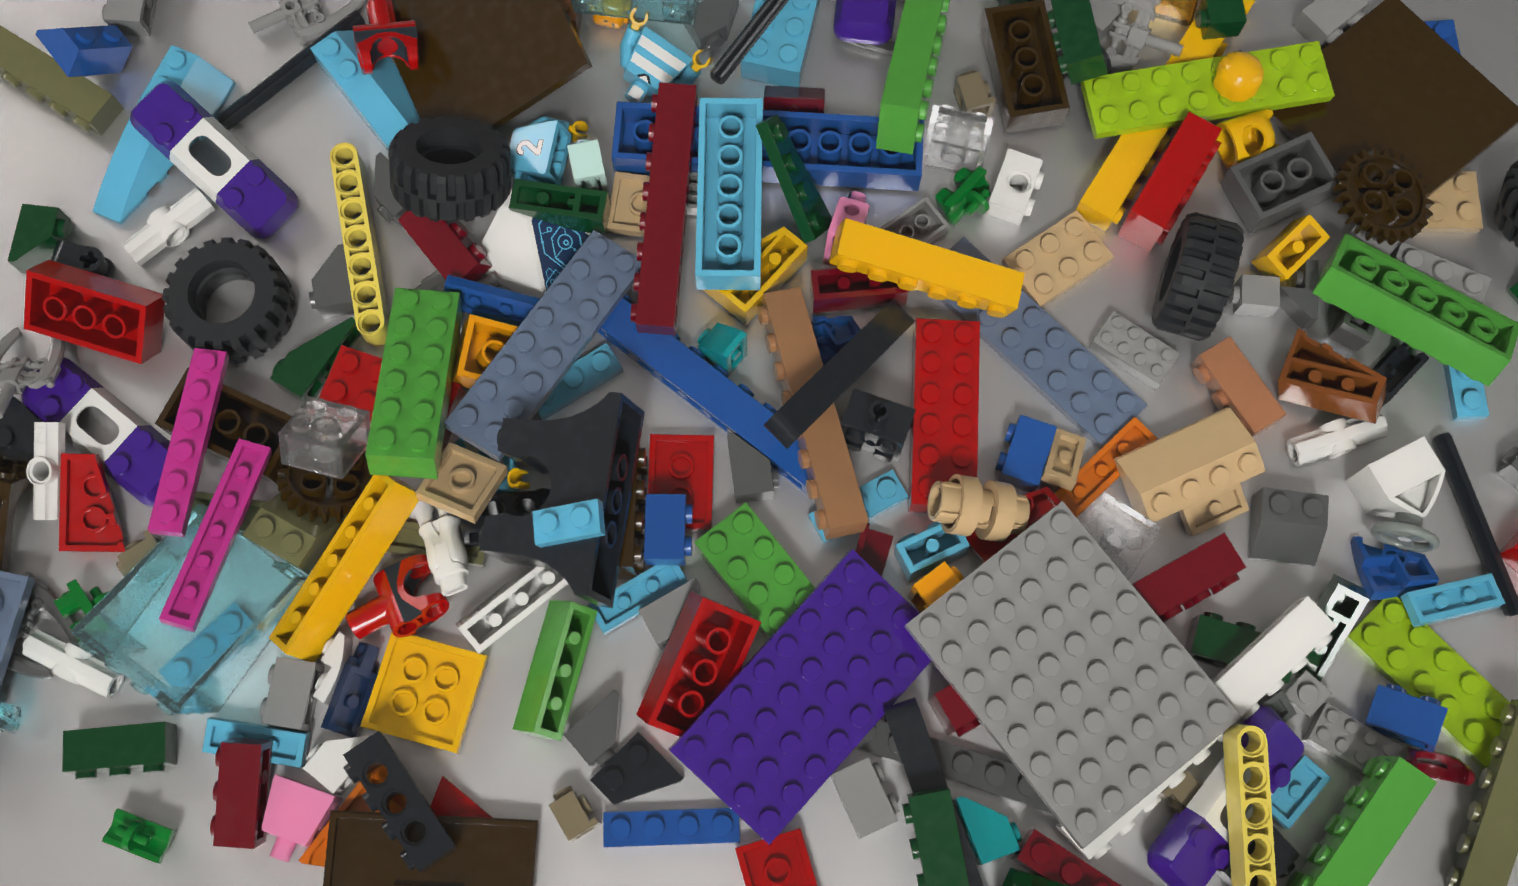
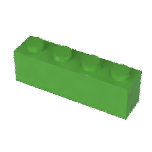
(555, 670)

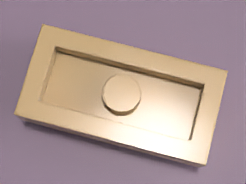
(1064, 460)
(1214, 510)

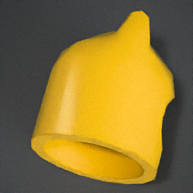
(1245, 137)

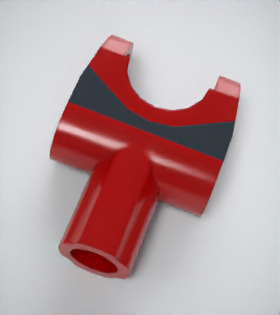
(385, 37)
(398, 601)

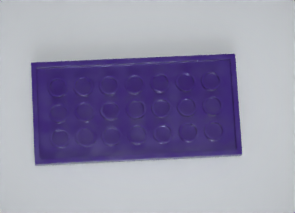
(805, 698)

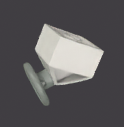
(1404, 489)

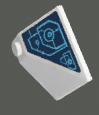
(528, 251)

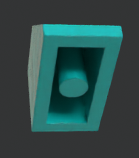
(723, 346)
(987, 831)

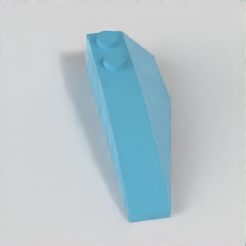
(376, 97)
(136, 162)

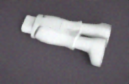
(444, 547)

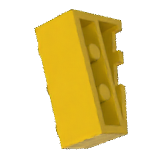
(780, 258)

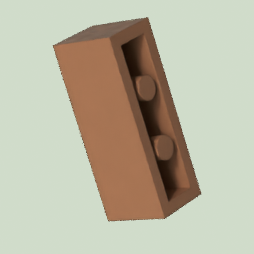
(1237, 386)

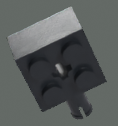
(876, 425)

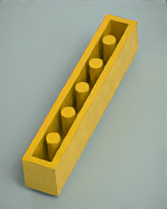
(926, 268)
(344, 567)

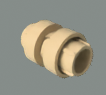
(968, 506)

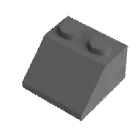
(1287, 526)

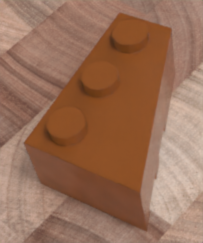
(1330, 382)

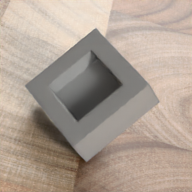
(1307, 693)

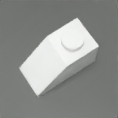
(327, 763)

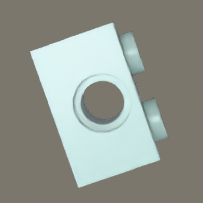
(587, 165)

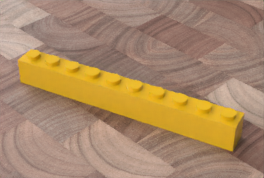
(1134, 151)

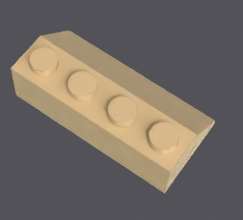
(1189, 465)

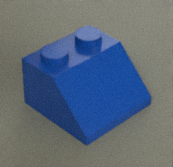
(87, 49)

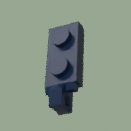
(352, 692)

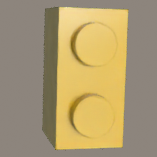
(1291, 248)

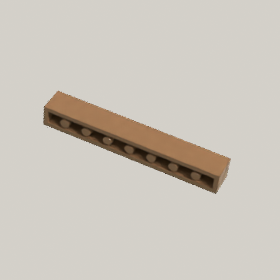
(823, 444)

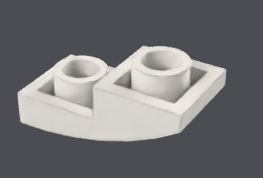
(335, 655)

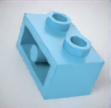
(927, 550)

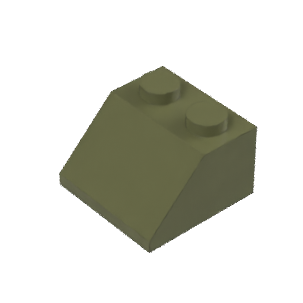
(290, 536)

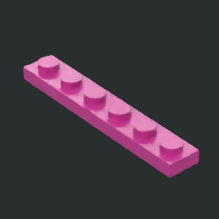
(188, 443)
(215, 536)

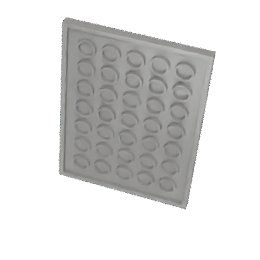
(1072, 674)

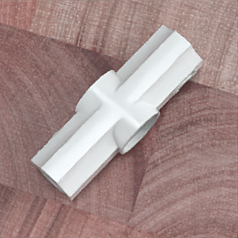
(168, 227)
(1334, 439)
(45, 469)
(72, 663)

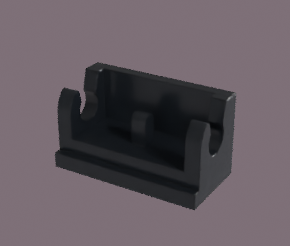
(1398, 368)

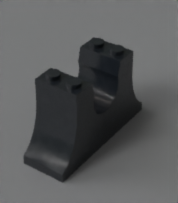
(587, 460)

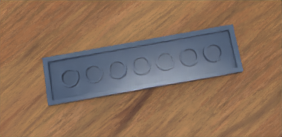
(546, 342)
(1055, 364)

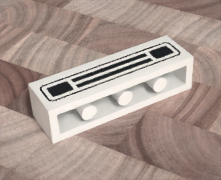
(509, 605)

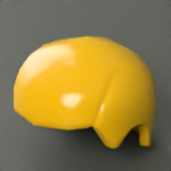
(1238, 76)

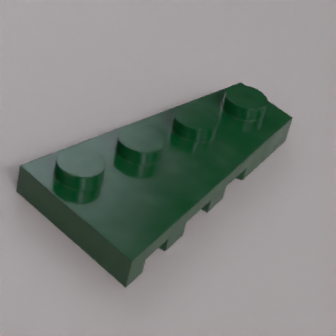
(798, 188)

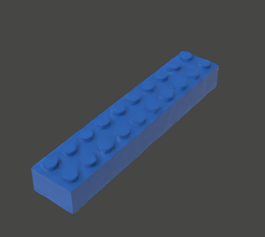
(832, 147)

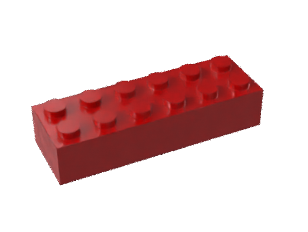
(945, 405)

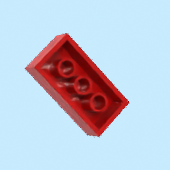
(1171, 183)
(94, 311)
(355, 383)
(697, 663)

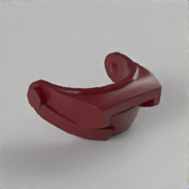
(1450, 770)

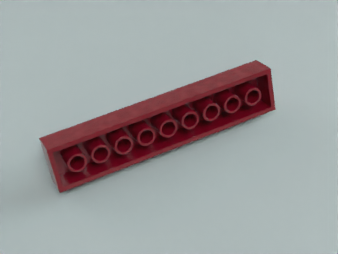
(1165, 590)

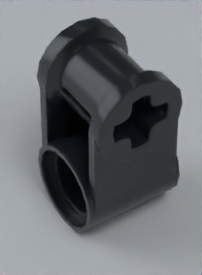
(83, 257)

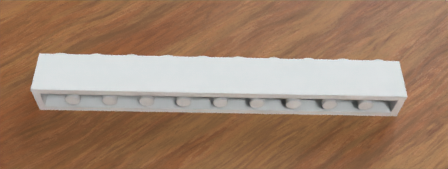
(1243, 683)

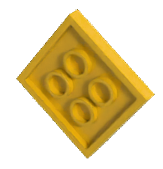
(425, 692)

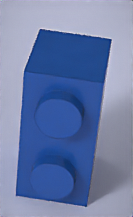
(1026, 453)
(666, 529)
(1406, 717)

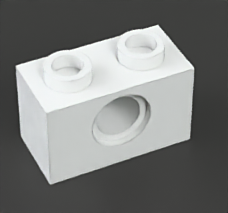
(1016, 170)

